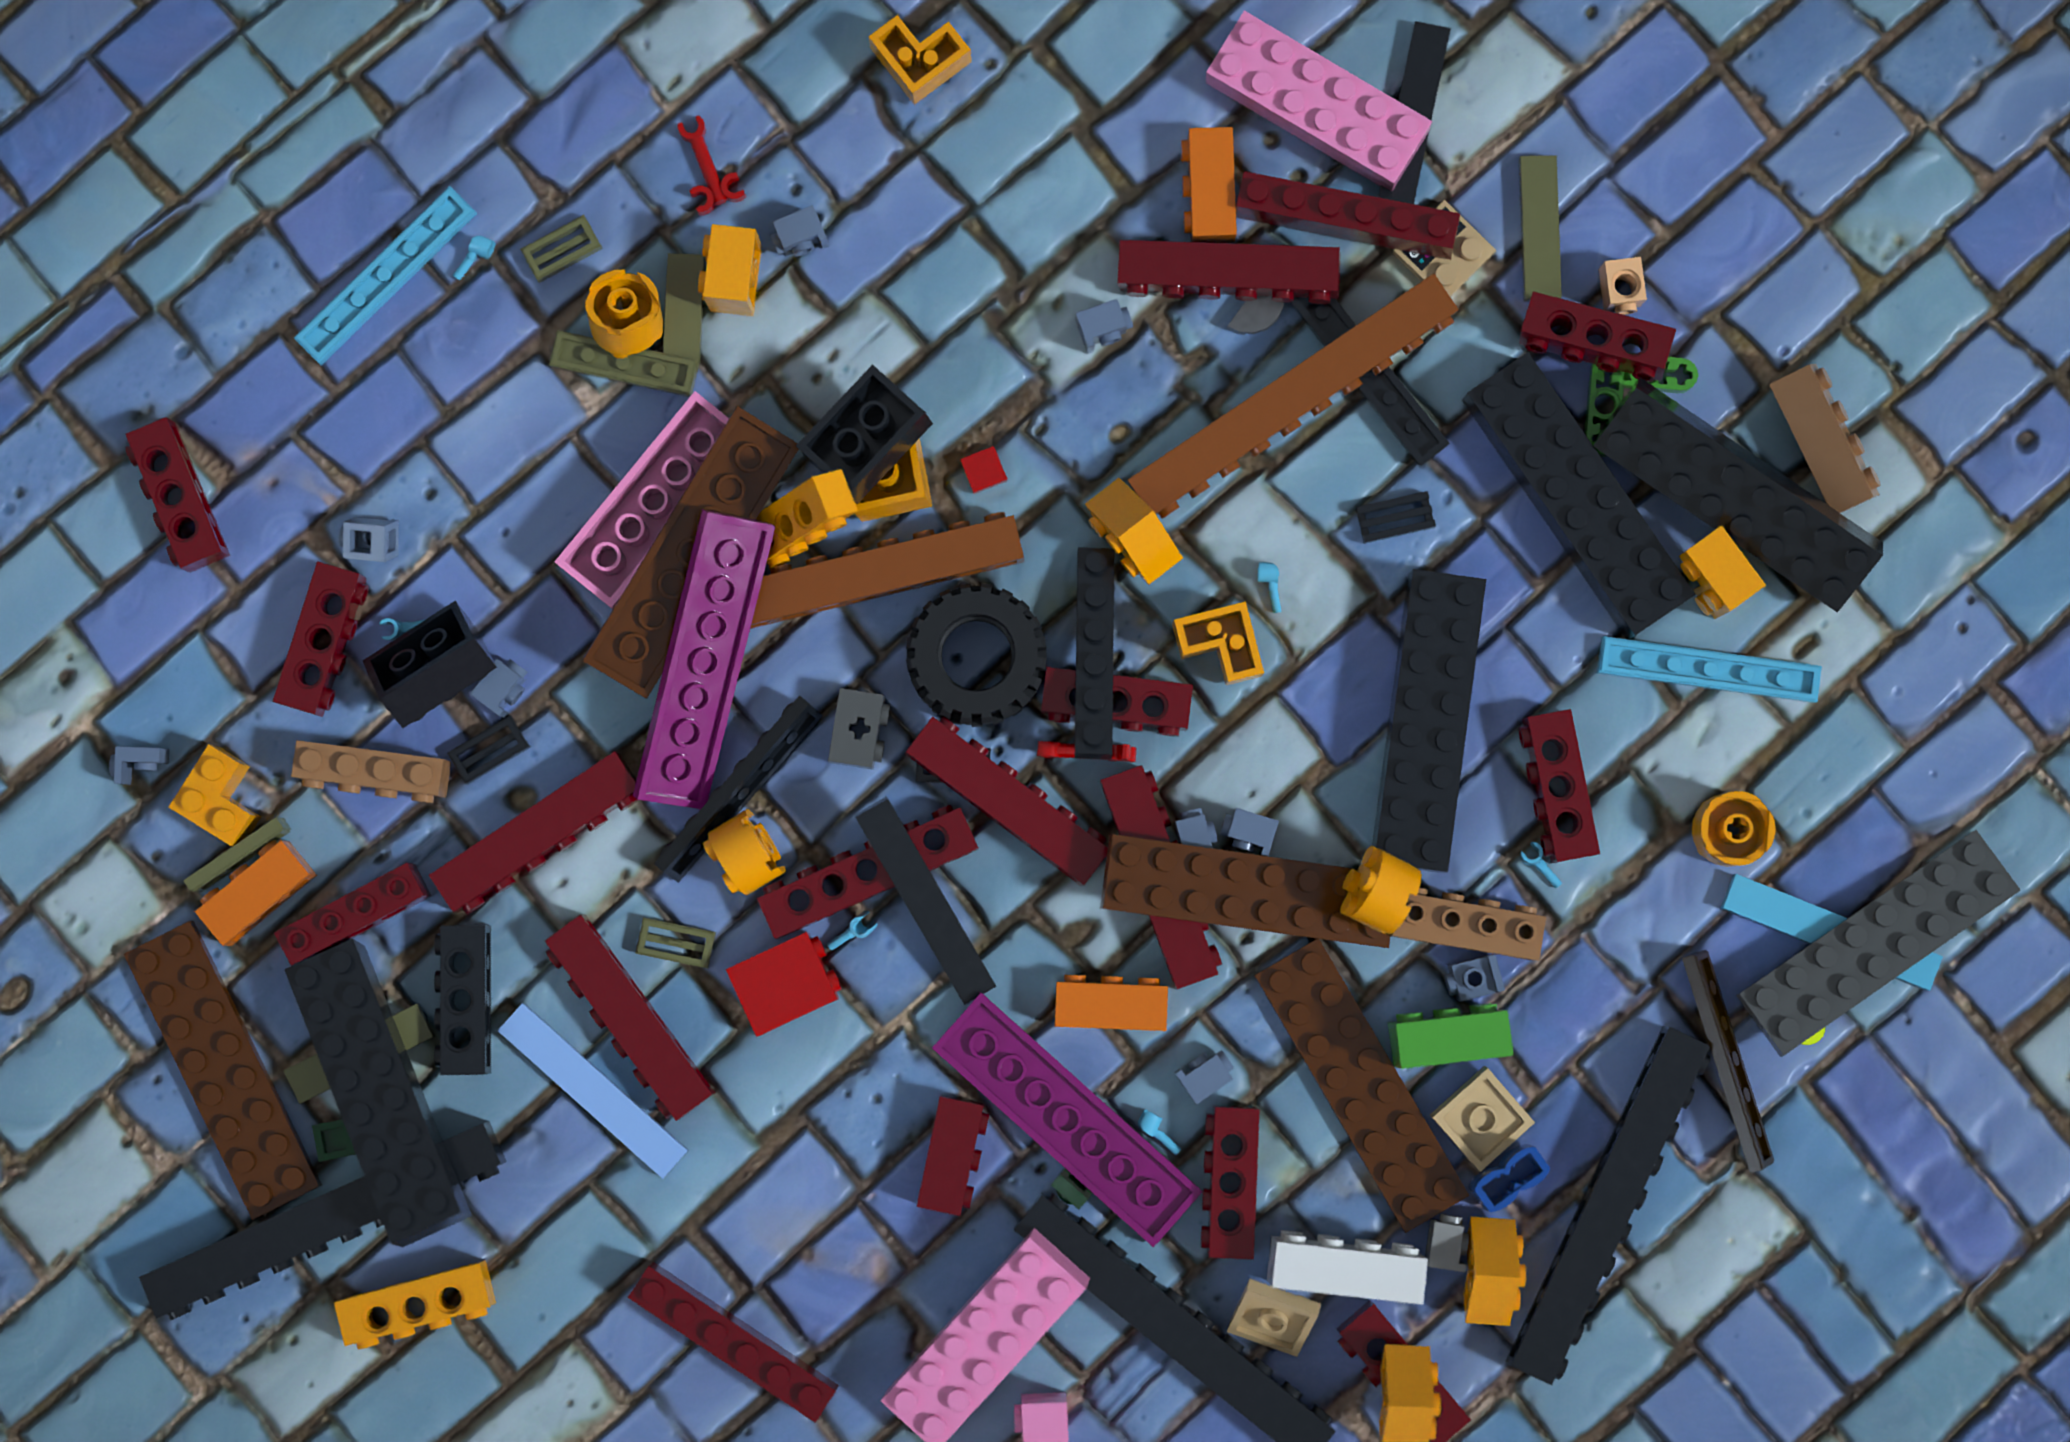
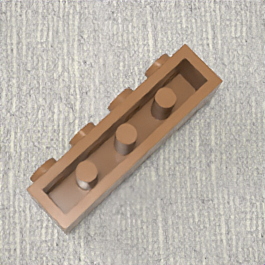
(1825, 439)
(371, 769)
(1473, 926)

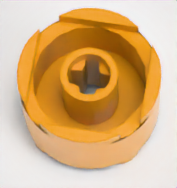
(624, 312)
(1744, 811)
(744, 853)
(1380, 891)

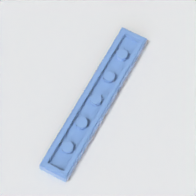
(593, 1090)

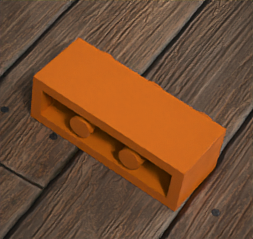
(1209, 185)
(254, 892)
(1111, 1004)

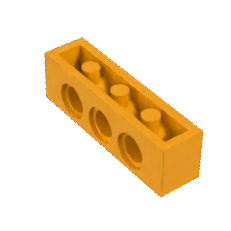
(807, 515)
(356, 1311)

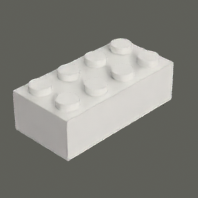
(1347, 1269)

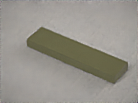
(1540, 226)
(644, 369)
(309, 1079)

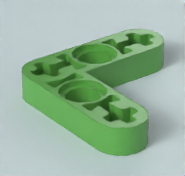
(1626, 380)

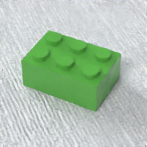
(1450, 1036)

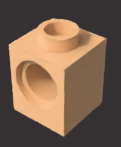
(1630, 271)

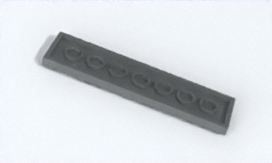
(1878, 943)

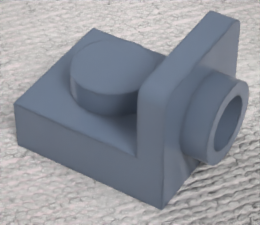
(143, 758)

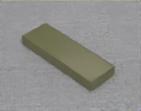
(683, 306)
(237, 855)

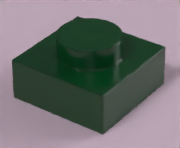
(332, 1140)
(1071, 1189)

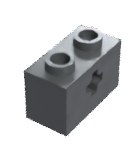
(851, 708)

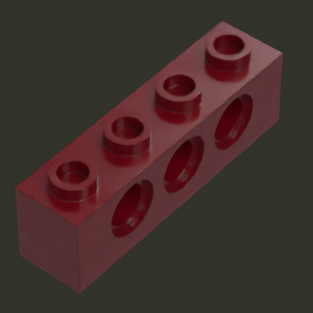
(1583, 321)
(207, 541)
(314, 619)
(1173, 696)
(1568, 766)
(353, 913)
(1239, 1240)
(1370, 1324)

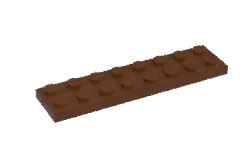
(731, 481)
(1230, 890)
(222, 1069)
(1361, 1085)

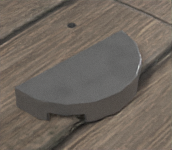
(1256, 316)

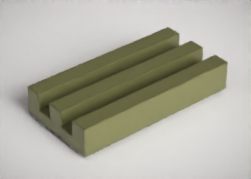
(568, 260)
(645, 936)

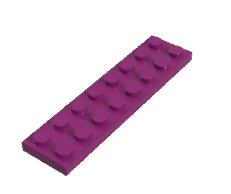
(703, 660)
(1067, 1119)

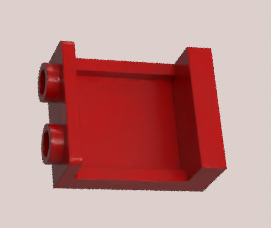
(784, 983)

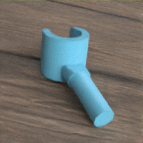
(478, 246)
(1270, 573)
(399, 627)
(1541, 865)
(856, 929)
(1149, 1124)

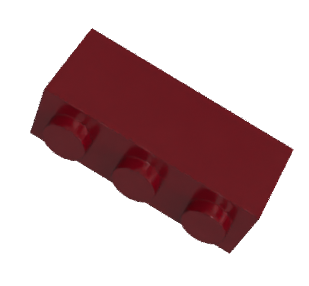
(952, 1155)

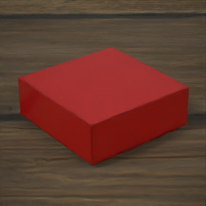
(983, 470)

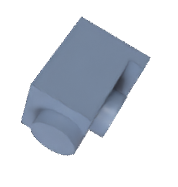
(798, 233)
(1103, 324)
(383, 539)
(501, 687)
(1195, 830)
(1249, 830)
(1490, 978)
(1205, 1075)

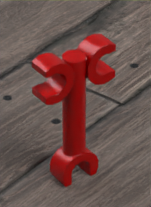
(716, 190)
(1066, 750)

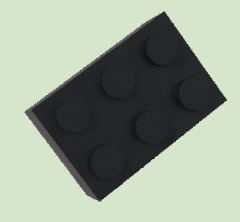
(865, 432)
(429, 664)

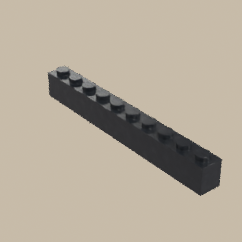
(1608, 1204)
(297, 1232)
(1175, 1329)

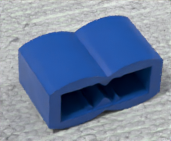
(1501, 1184)

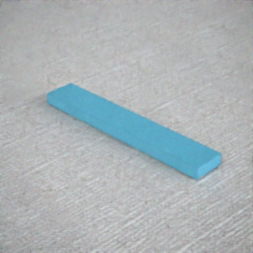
(385, 275)
(1709, 669)
(1804, 921)

